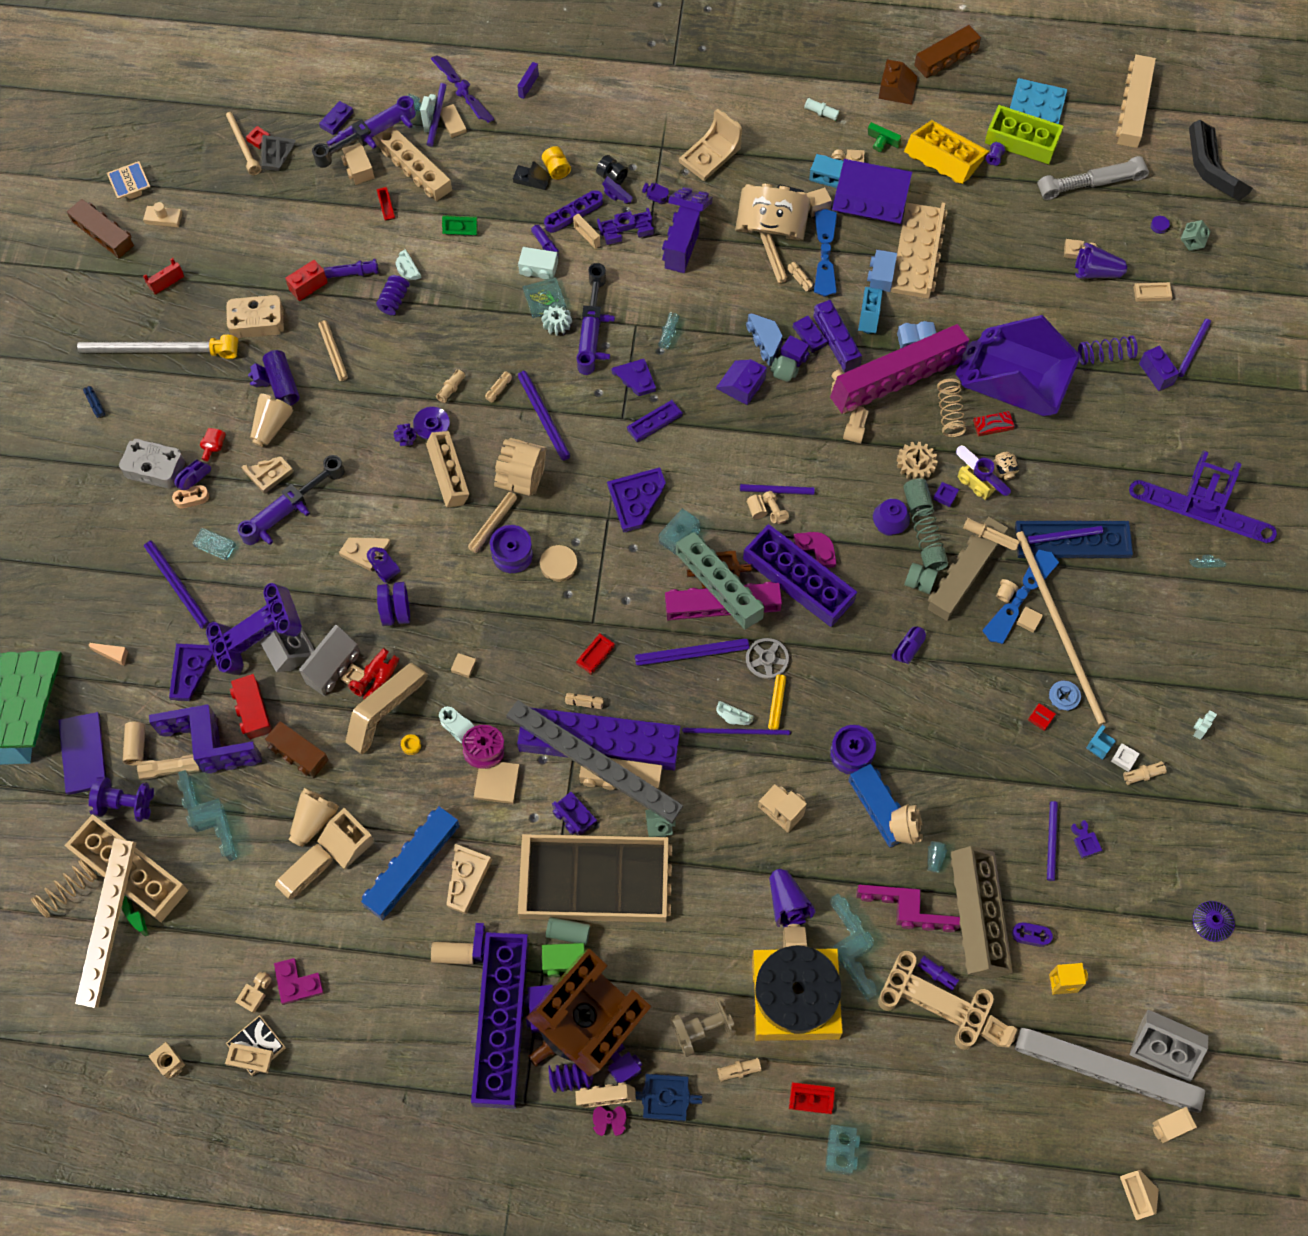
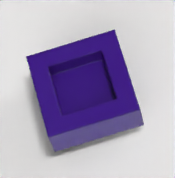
(946, 494)

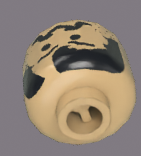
(1006, 465)

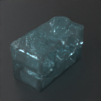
(837, 1149)

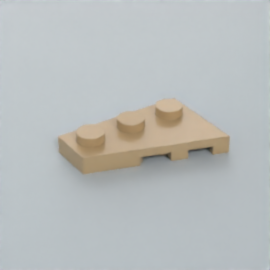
(467, 875)

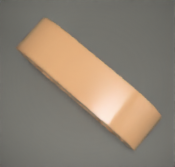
(190, 496)

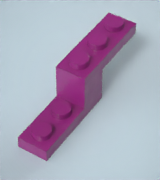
(908, 908)

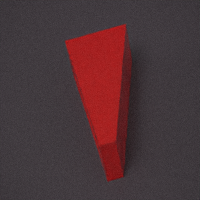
(385, 203)

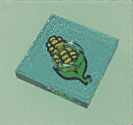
(542, 295)

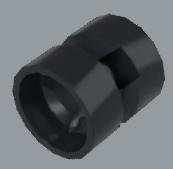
(609, 167)

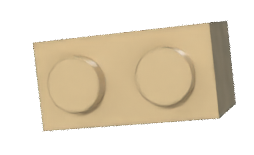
(358, 163)

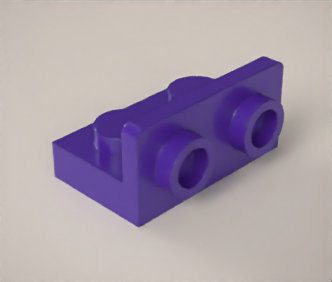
(574, 814)

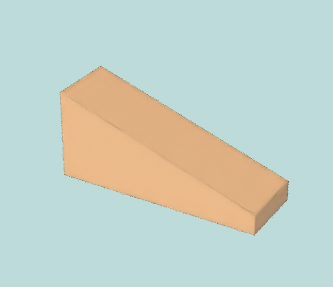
(113, 653)

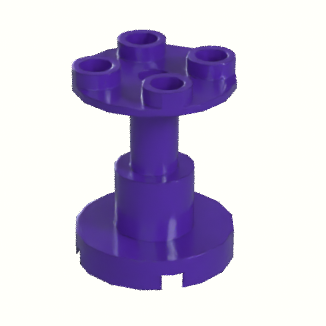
(104, 796)

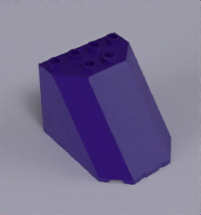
(1021, 365)

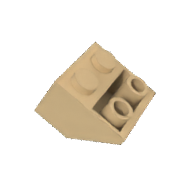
(345, 838)

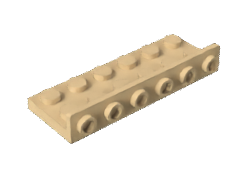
(918, 250)

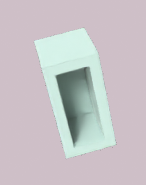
(538, 263)

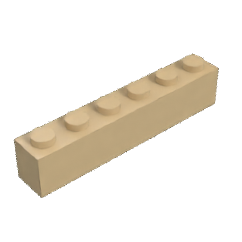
(1136, 101)

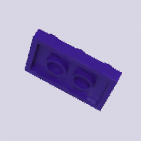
(686, 198)

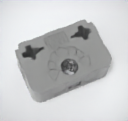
(151, 463)

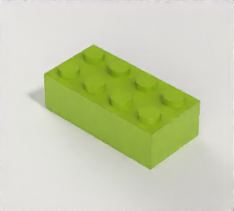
(1024, 134)

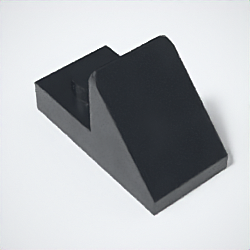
(532, 177)

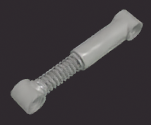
(1133, 169)

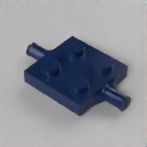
(666, 1097)

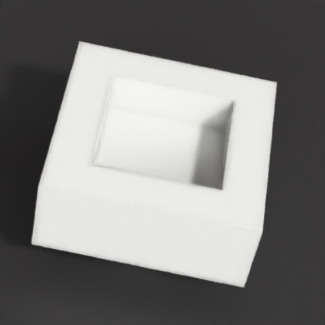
(1125, 757)

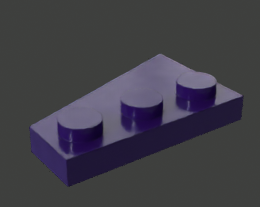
(188, 669)

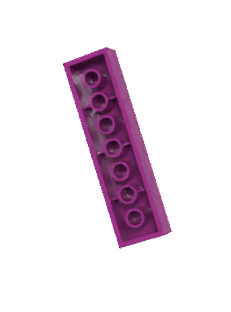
(899, 369)

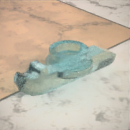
(1206, 562)

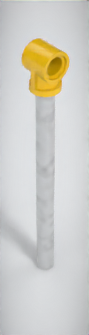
(225, 347)

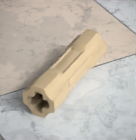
(153, 769)

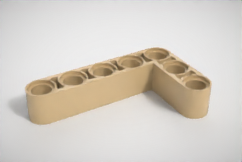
(380, 703)

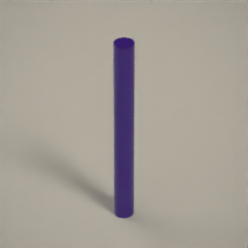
(436, 115)
(1191, 352)
(777, 489)
(1064, 534)
(1052, 838)

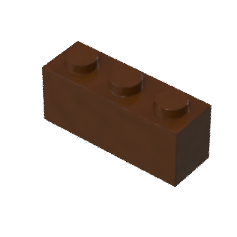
(296, 750)

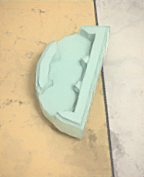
(406, 266)
(733, 715)

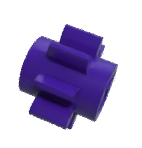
(404, 434)

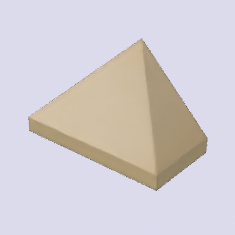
(1140, 1193)

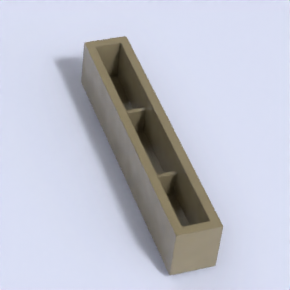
(964, 572)

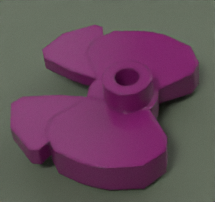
(602, 1118)

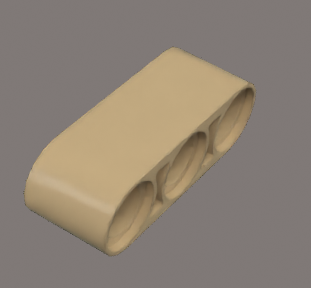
(303, 871)

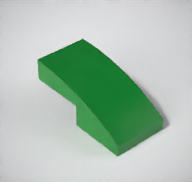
(135, 918)

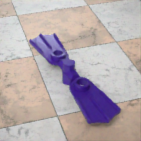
(462, 88)

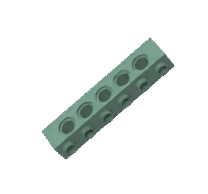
(729, 590)

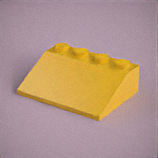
(945, 151)

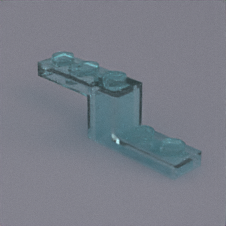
(206, 815)
(854, 947)

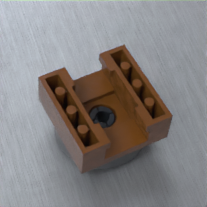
(606, 1012)

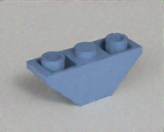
(766, 336)

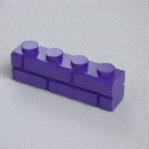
(837, 336)

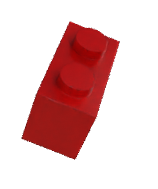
(306, 280)

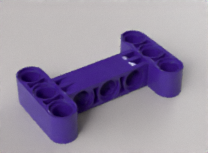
(276, 615)

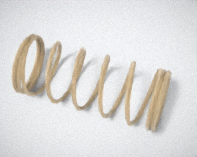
(949, 425)
(37, 901)

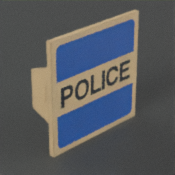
(128, 181)

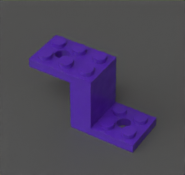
(205, 738)

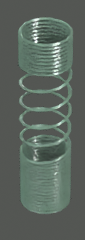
(919, 504)

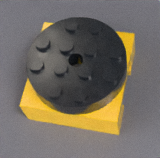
(793, 1016)

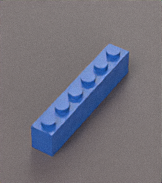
(410, 863)

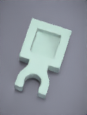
(1203, 724)

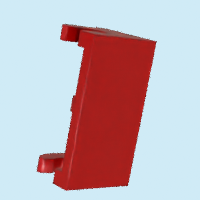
(164, 277)
(811, 1098)

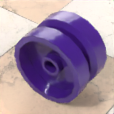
(511, 549)
(391, 604)
(852, 748)

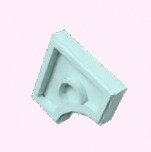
(427, 110)

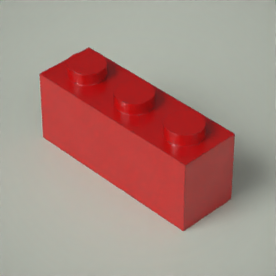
(250, 707)

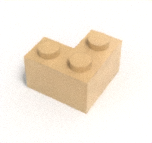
(783, 807)

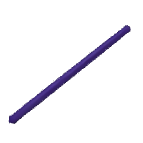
(736, 731)

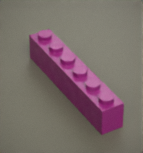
(702, 603)

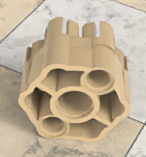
(523, 468)

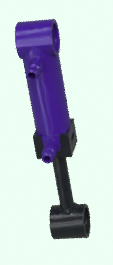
(364, 130)
(591, 322)
(290, 500)

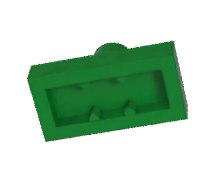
(883, 136)

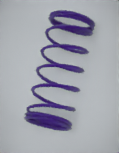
(1083, 345)

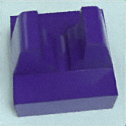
(259, 376)

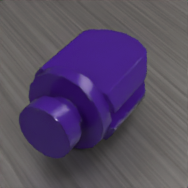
(656, 192)

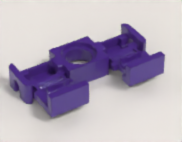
(640, 221)

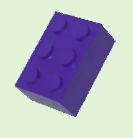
(681, 239)

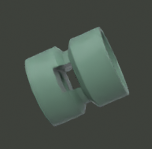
(921, 578)

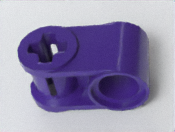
(384, 566)

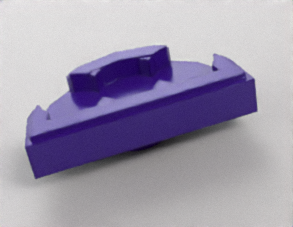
(615, 191)

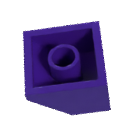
(743, 380)

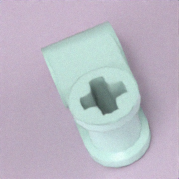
(457, 725)

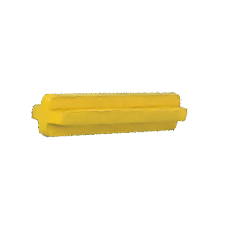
(777, 701)

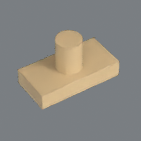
(162, 216)

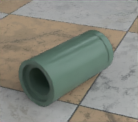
(568, 930)

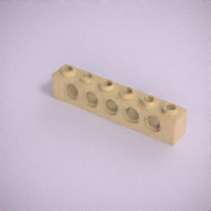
(413, 163)

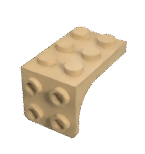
(714, 147)

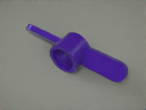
(967, 456)

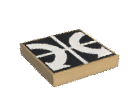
(258, 1035)

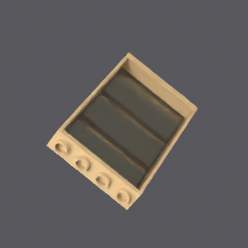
(594, 878)

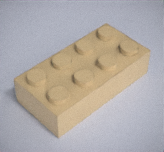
(605, 1096)

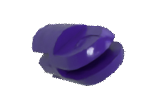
(192, 474)
(909, 645)

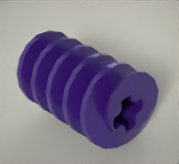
(392, 294)
(569, 1078)

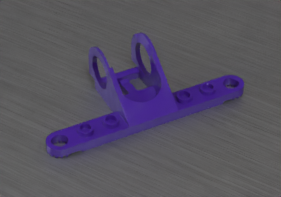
(1206, 503)

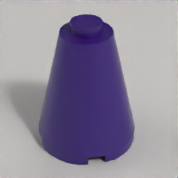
(1098, 263)
(788, 900)

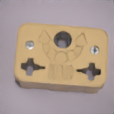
(255, 316)

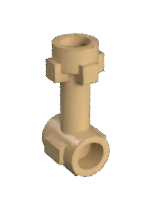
(776, 516)

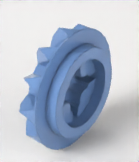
(1064, 687)

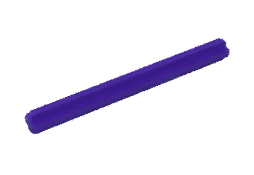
(544, 415)
(176, 584)
(691, 652)

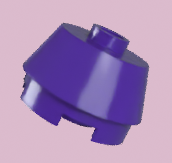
(891, 517)

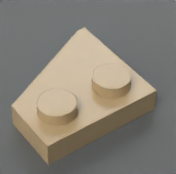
(268, 473)
(356, 550)

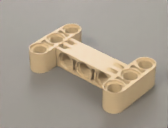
(936, 1000)

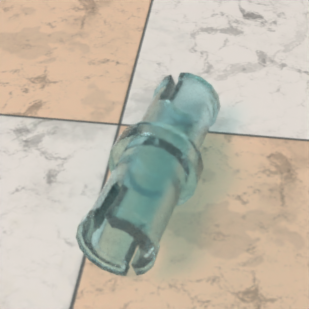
(668, 330)

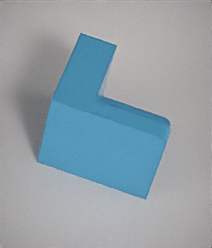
(1100, 743)

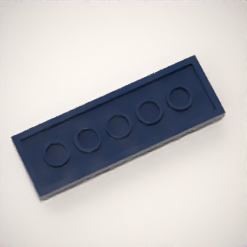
(1112, 543)

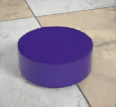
(1159, 224)

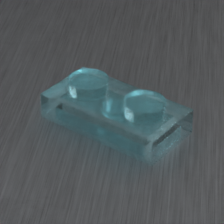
(214, 544)

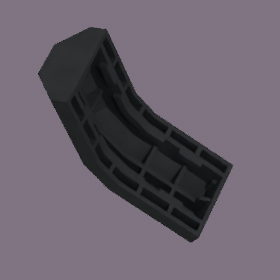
(1207, 161)

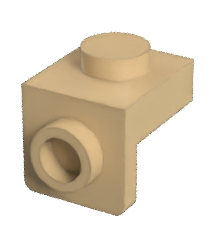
(998, 1032)

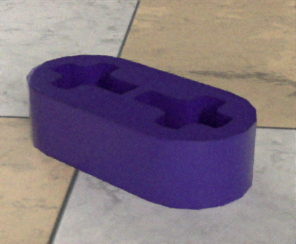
(1032, 930)

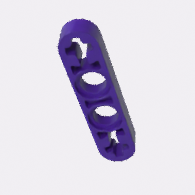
(571, 209)

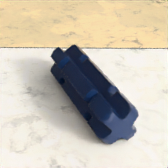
(94, 401)

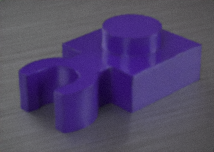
(1086, 843)
(478, 944)

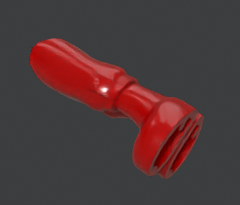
(376, 669)

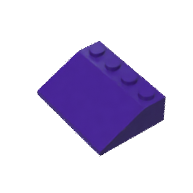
(872, 191)

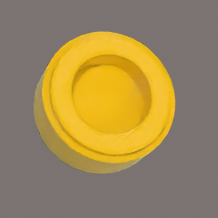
(410, 744)

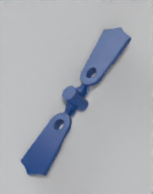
(825, 227)
(1002, 623)

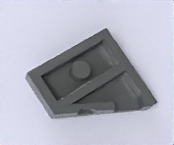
(274, 151)

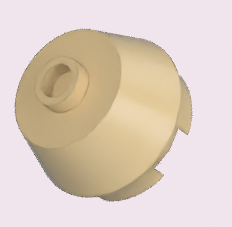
(906, 824)

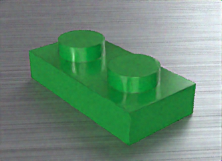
(460, 225)

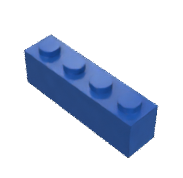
(876, 799)

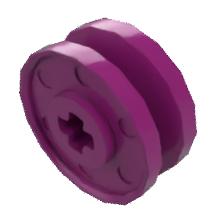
(483, 746)

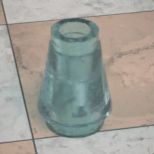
(936, 856)

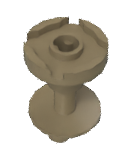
(695, 1030)

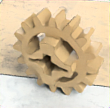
(926, 460)

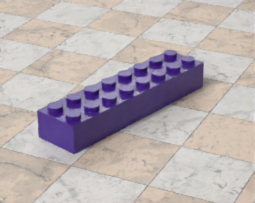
(612, 737)
(500, 1021)

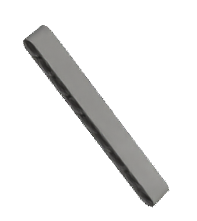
(1110, 1070)

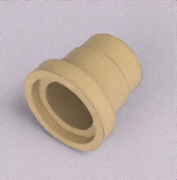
(1006, 590)

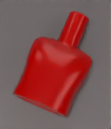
(212, 442)

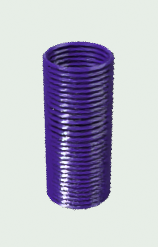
(280, 377)

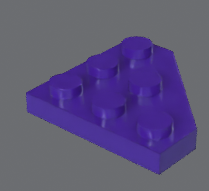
(636, 496)

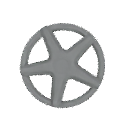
(767, 658)

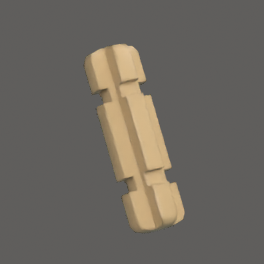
(800, 276)
(498, 387)
(584, 700)

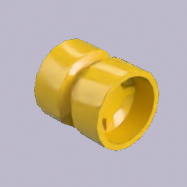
(556, 162)

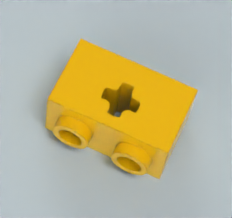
(1068, 978)

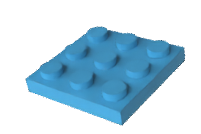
(1038, 100)

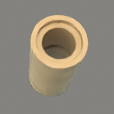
(133, 743)
(452, 953)

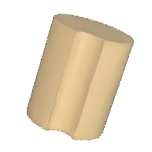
(757, 506)

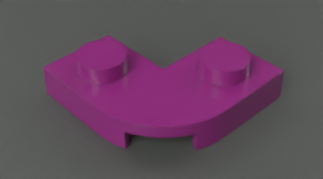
(819, 544)

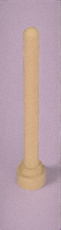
(252, 165)

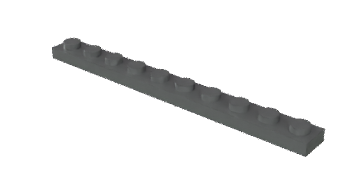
(595, 761)

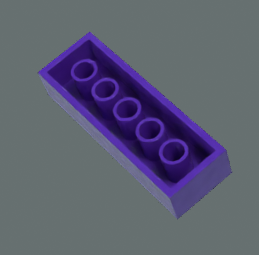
(799, 575)

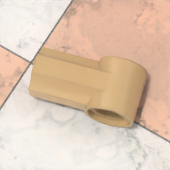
(855, 429)

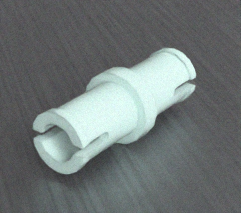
(821, 109)

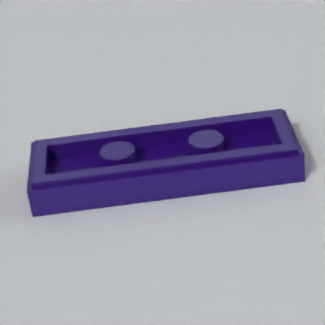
(654, 421)

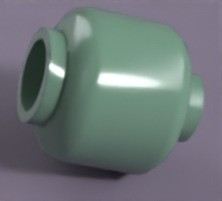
(784, 368)

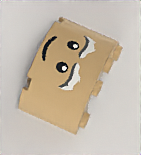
(773, 211)

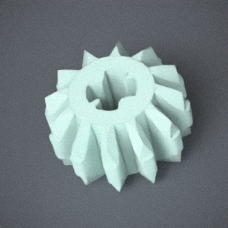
(556, 320)

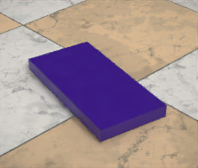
(82, 752)

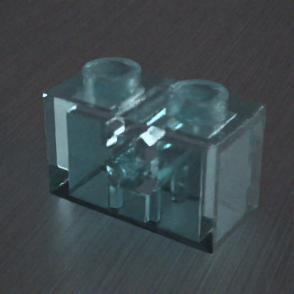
(674, 530)

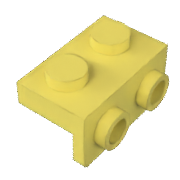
(980, 488)

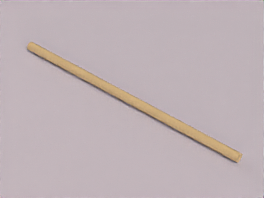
(1061, 629)

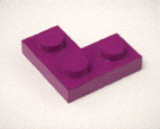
(296, 988)

